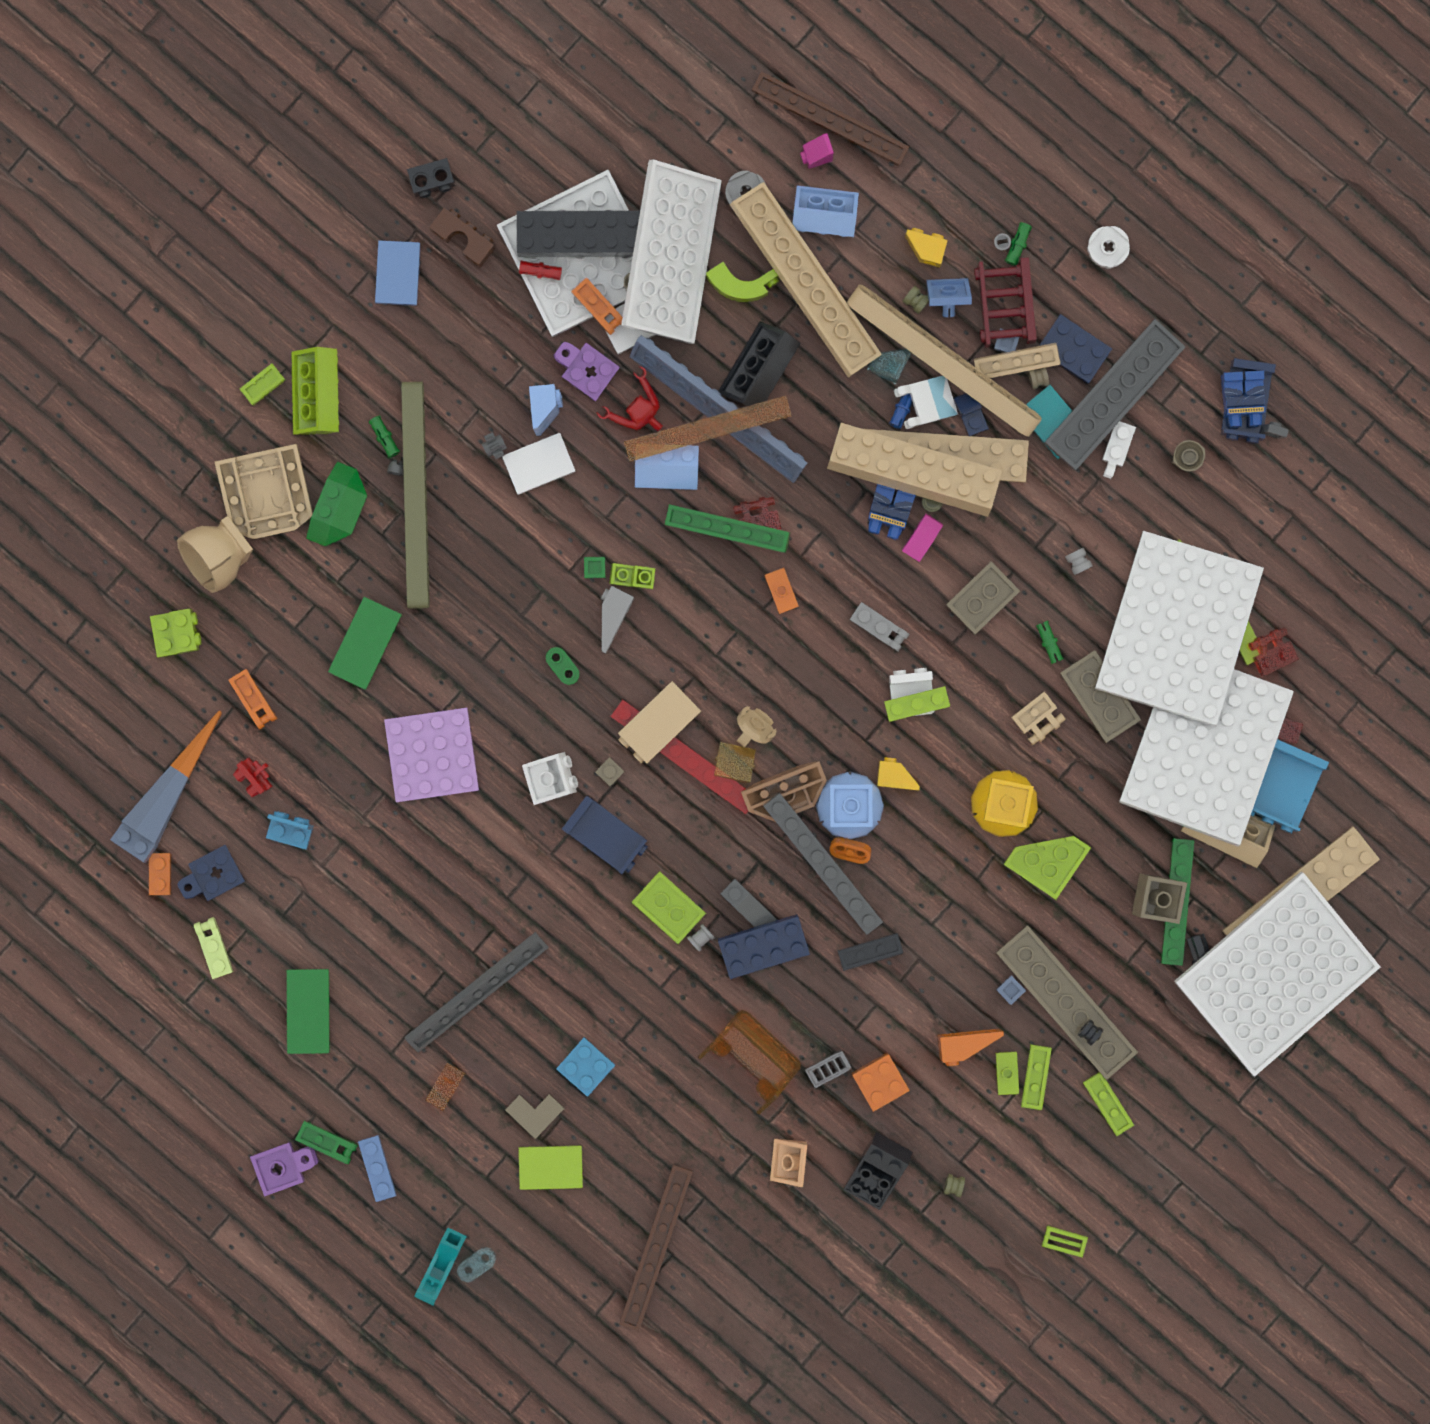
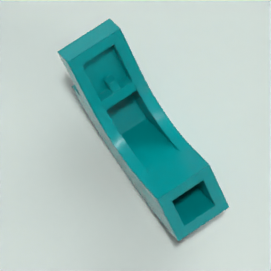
(440, 1266)

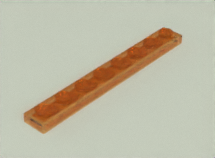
(708, 428)

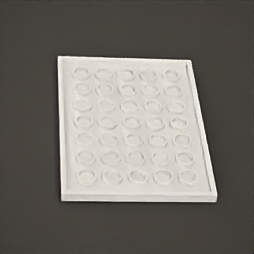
(1179, 628)
(1206, 772)
(1277, 974)

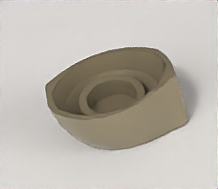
(1189, 455)

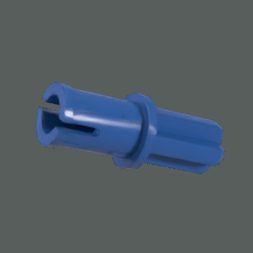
(901, 411)

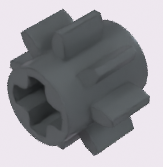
(494, 445)

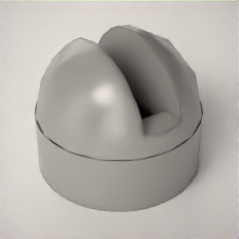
(1003, 246)

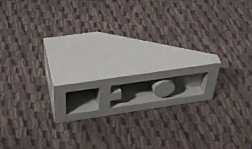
(614, 610)

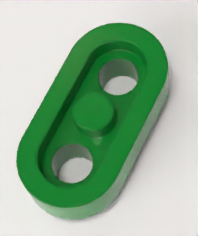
(562, 666)

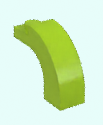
(740, 290)

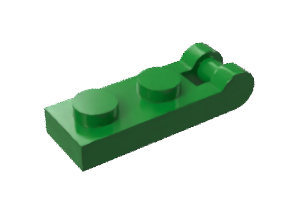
(325, 1142)

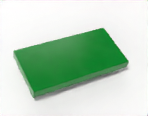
(365, 643)
(308, 1011)

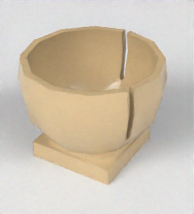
(214, 553)

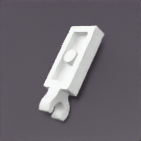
(1117, 447)

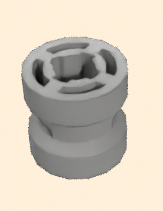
(1078, 560)

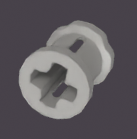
(700, 937)

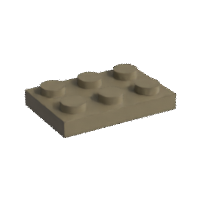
(982, 598)

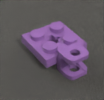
(577, 363)
(291, 1161)

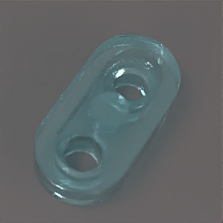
(477, 1264)

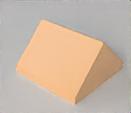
(788, 1162)

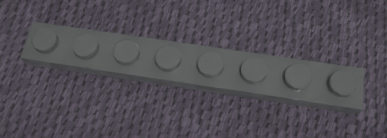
(822, 863)
(476, 992)

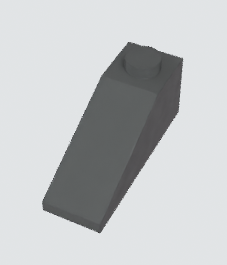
(747, 904)

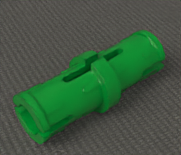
(1018, 244)
(384, 436)
(1049, 642)

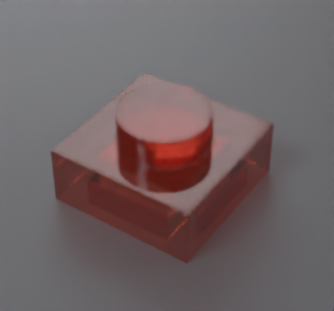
(1290, 731)

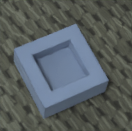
(1006, 344)
(1010, 990)

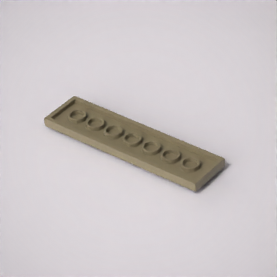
(1065, 1000)

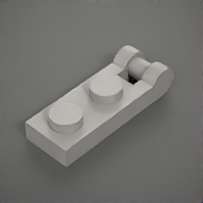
(878, 626)

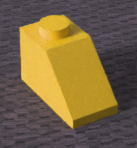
(895, 775)

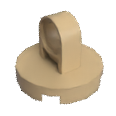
(755, 726)

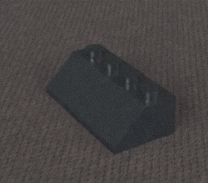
(759, 365)

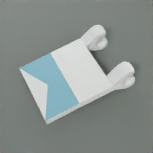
(930, 399)

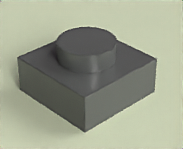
(1274, 430)

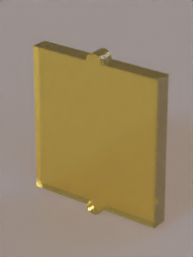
(734, 762)

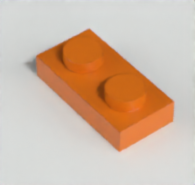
(160, 874)

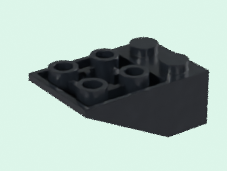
(878, 1170)

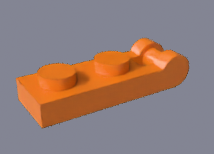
(597, 305)
(252, 698)

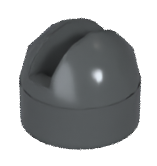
(395, 469)

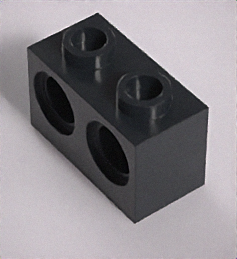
(430, 171)

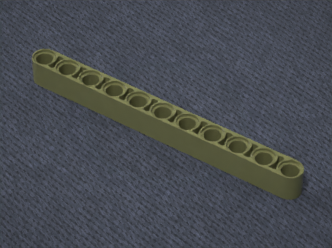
(415, 495)

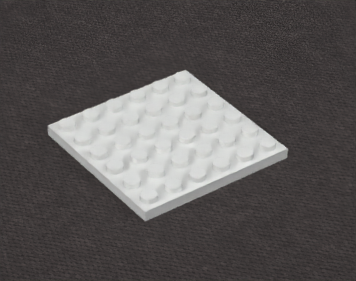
(554, 297)

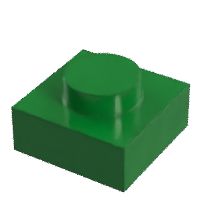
(594, 567)

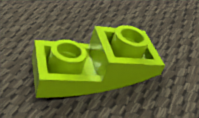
(632, 576)

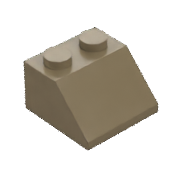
(1159, 898)

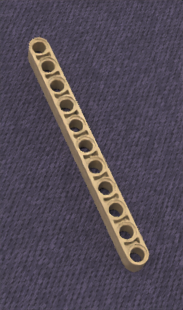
(944, 360)

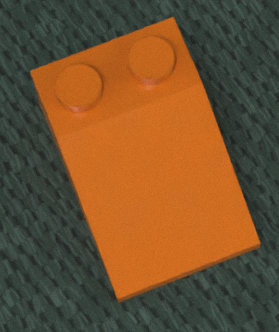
(962, 1045)

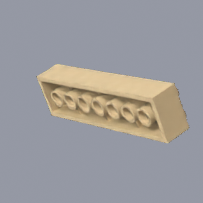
(914, 469)

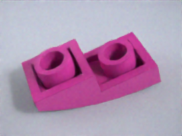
(922, 538)

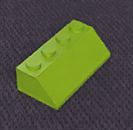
(315, 391)

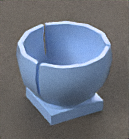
(849, 805)

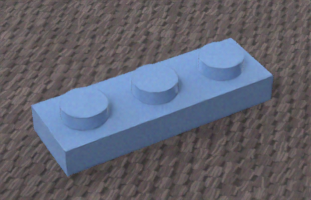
(377, 1168)

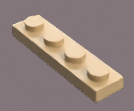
(1018, 360)

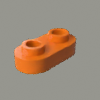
(850, 850)

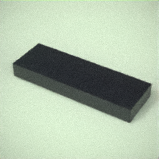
(870, 951)

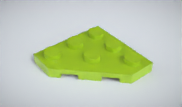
(1048, 863)

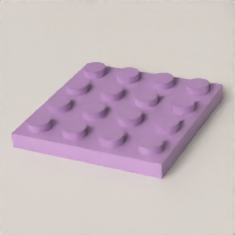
(431, 754)

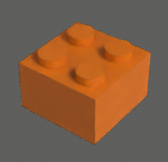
(880, 1082)

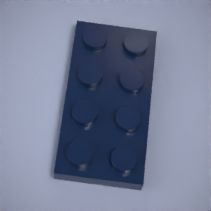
(763, 946)

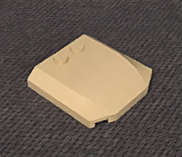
(265, 491)

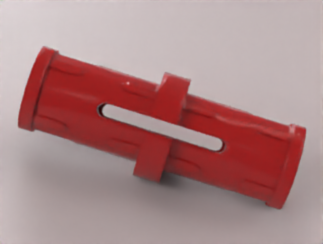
(540, 270)

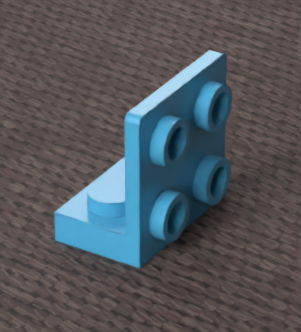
(289, 831)

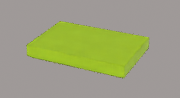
(668, 907)
(550, 1167)

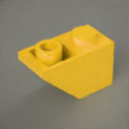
(927, 248)

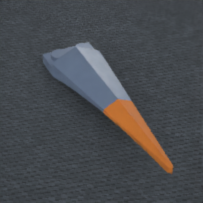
(148, 819)

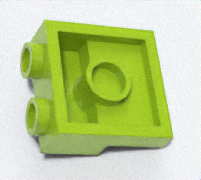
(175, 632)

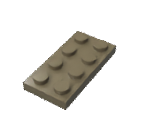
(1106, 711)

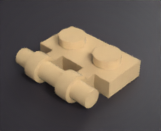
(1033, 713)

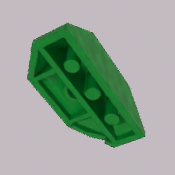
(337, 506)

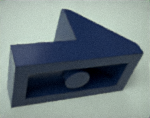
(970, 414)

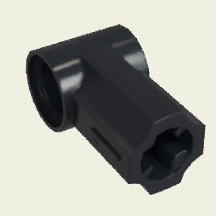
(1198, 946)

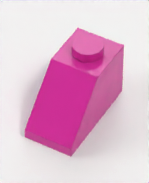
(817, 152)

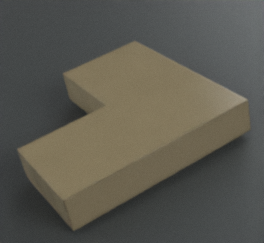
(534, 1119)

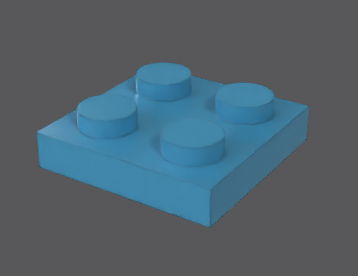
(585, 1066)

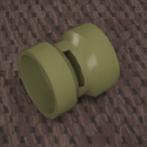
(916, 300)

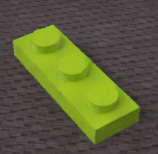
(917, 704)

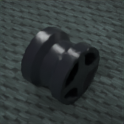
(1090, 1032)

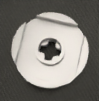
(1106, 235)

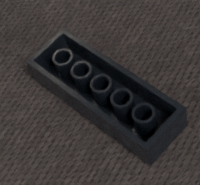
(576, 233)

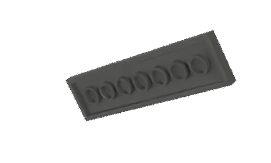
(1114, 394)

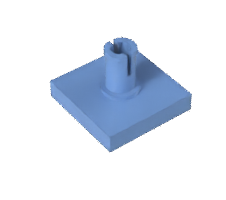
(948, 294)

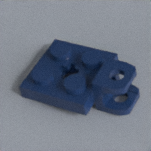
(201, 875)

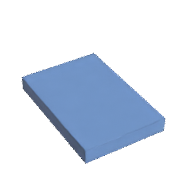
(397, 273)

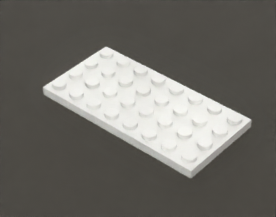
(671, 252)

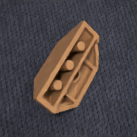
(798, 786)

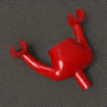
(640, 410)

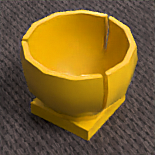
(1004, 803)

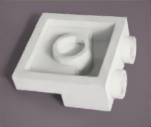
(550, 778)

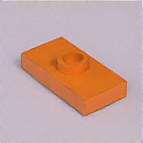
(781, 590)

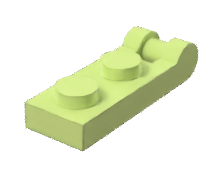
(213, 948)

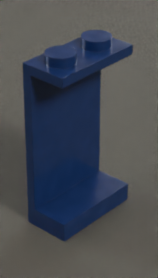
(1252, 434)
(605, 835)

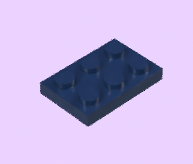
(1077, 349)

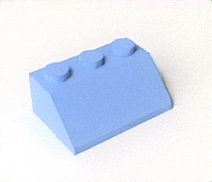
(825, 211)
(544, 406)
(669, 470)

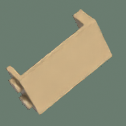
(658, 723)

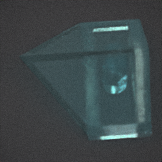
(890, 364)

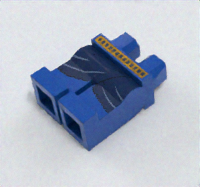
(1243, 397)
(888, 514)

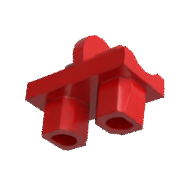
(255, 774)

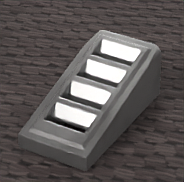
(844, 1061)

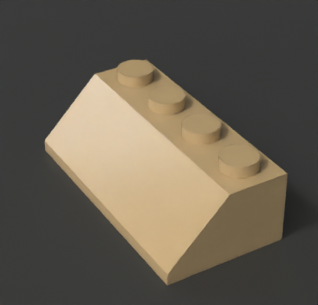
(1253, 844)

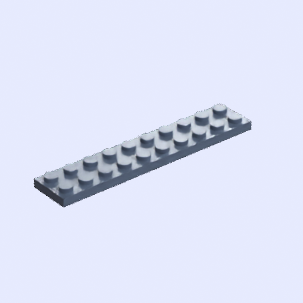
(711, 403)

